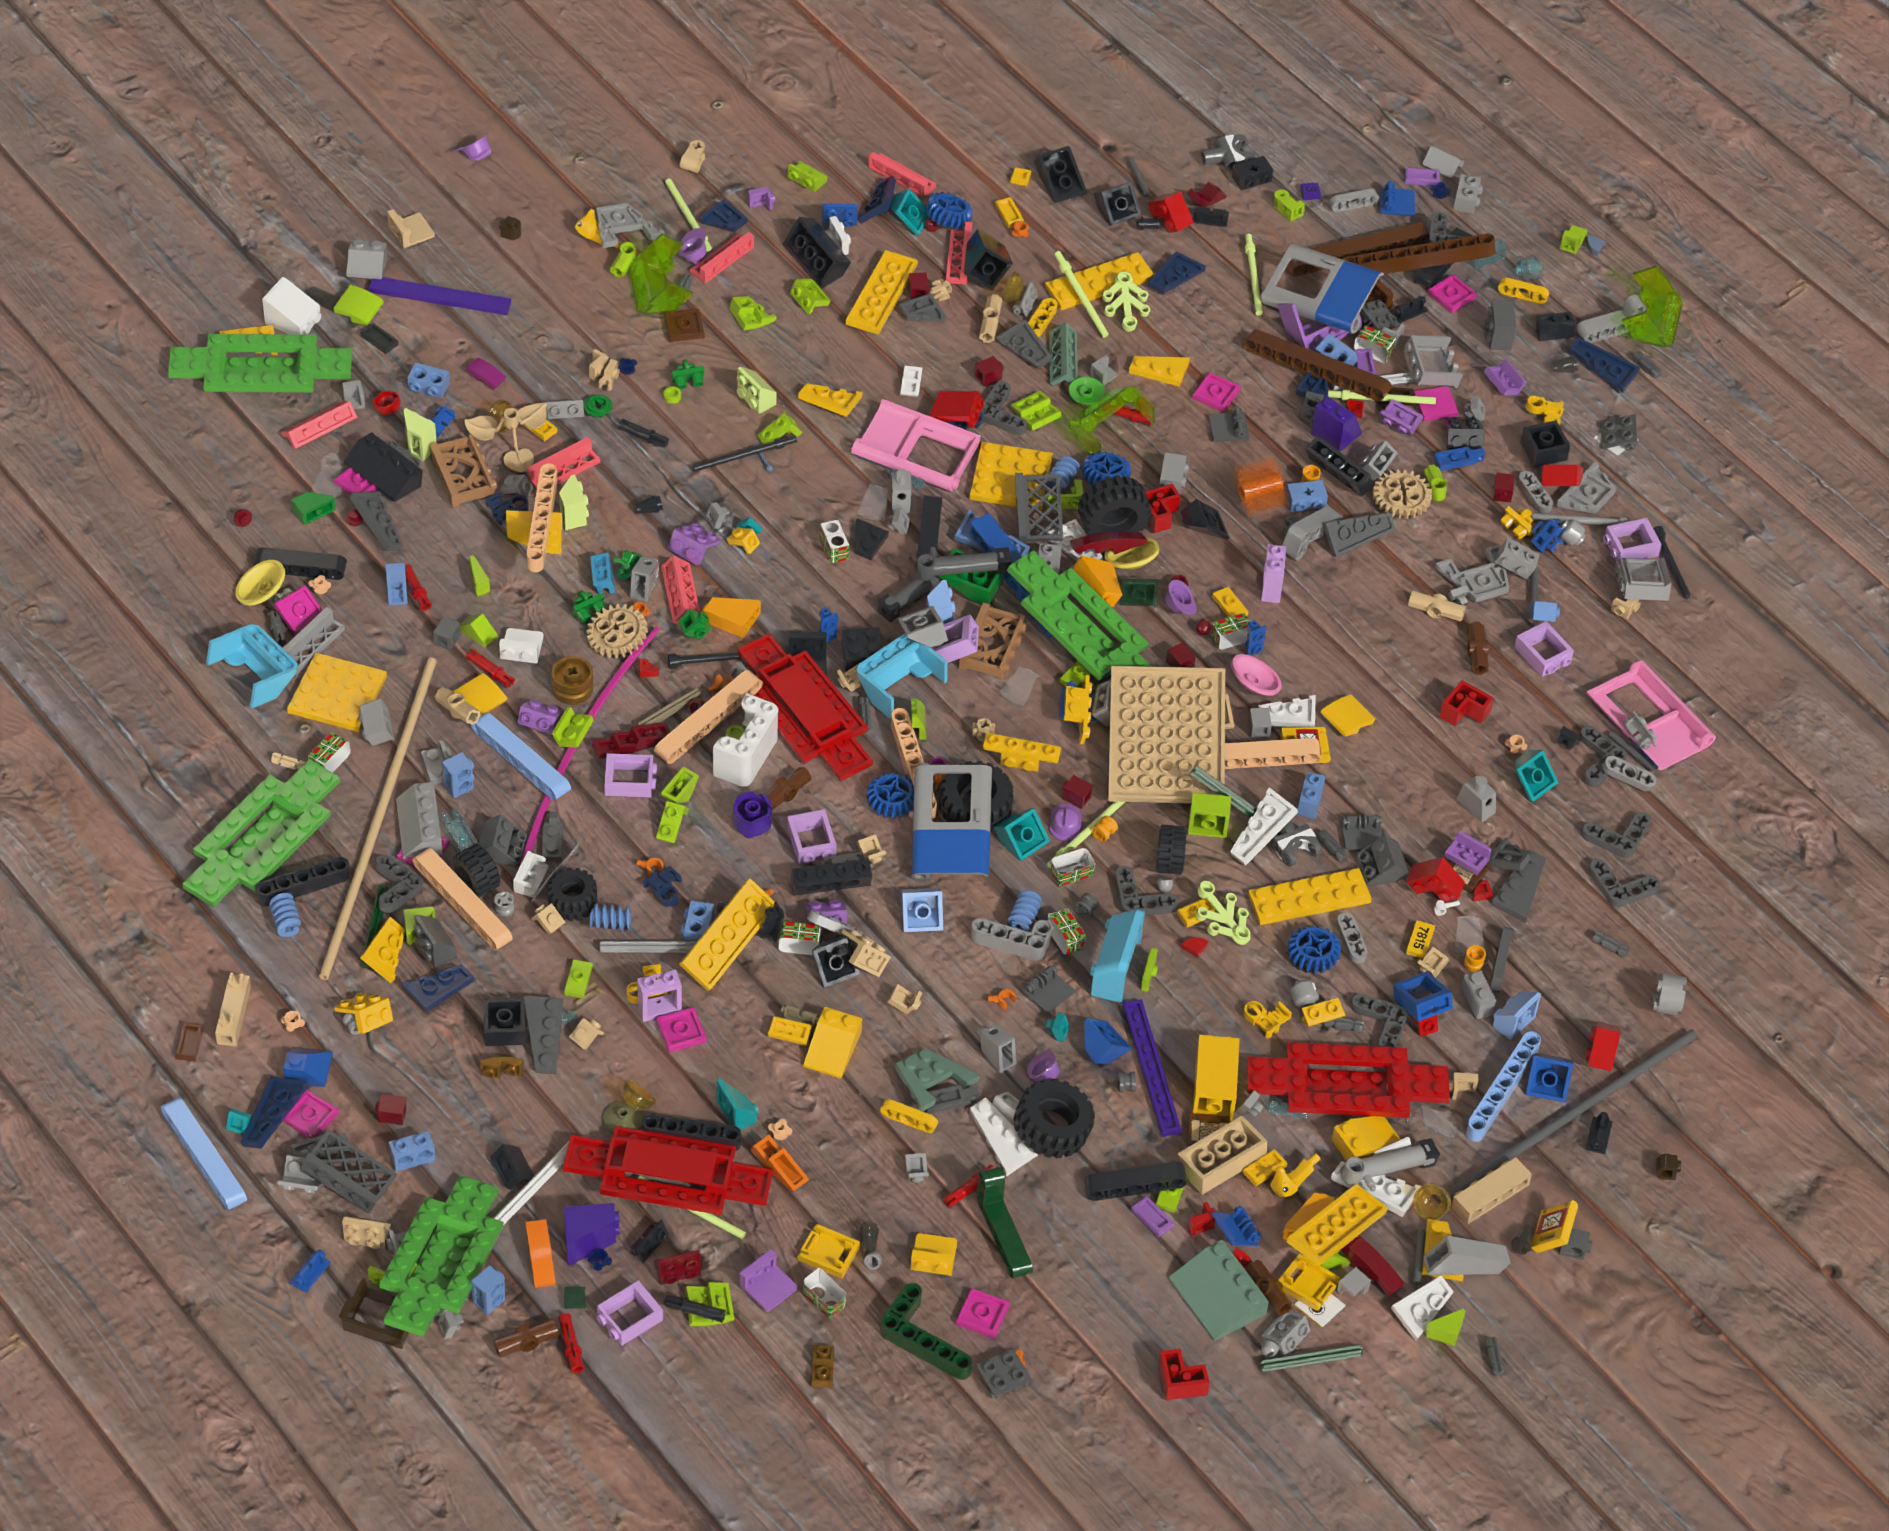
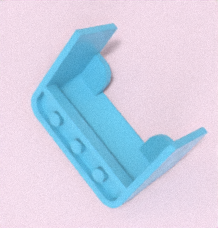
(261, 654)
(894, 663)
(1122, 935)

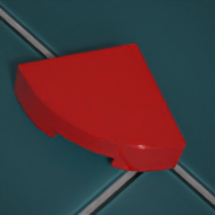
(1355, 407)
(647, 669)
(1482, 891)
(1195, 945)
(1242, 1257)

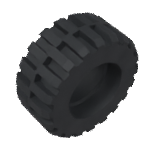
(1111, 494)
(956, 809)
(1044, 1136)

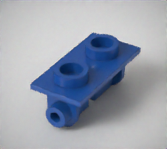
(442, 415)
(828, 623)
(1255, 638)
(310, 1271)

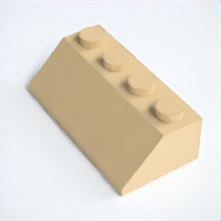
(1222, 1154)

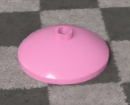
(1255, 675)

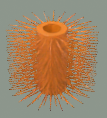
(1262, 486)

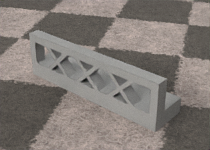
(312, 631)

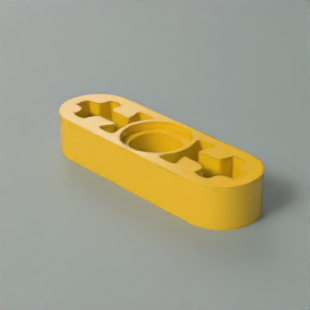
(1510, 291)
(1041, 311)
(909, 1116)

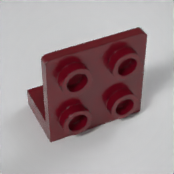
(678, 1267)

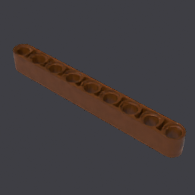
(1390, 239)
(1427, 254)
(1307, 360)

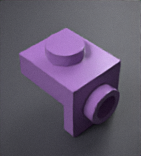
(760, 197)

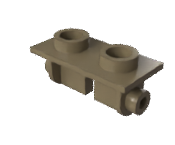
(798, 1015)

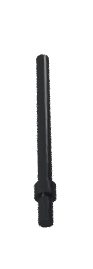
(778, 443)

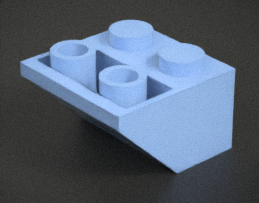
(941, 601)

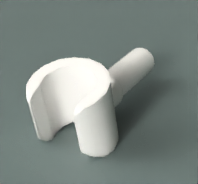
(1440, 908)

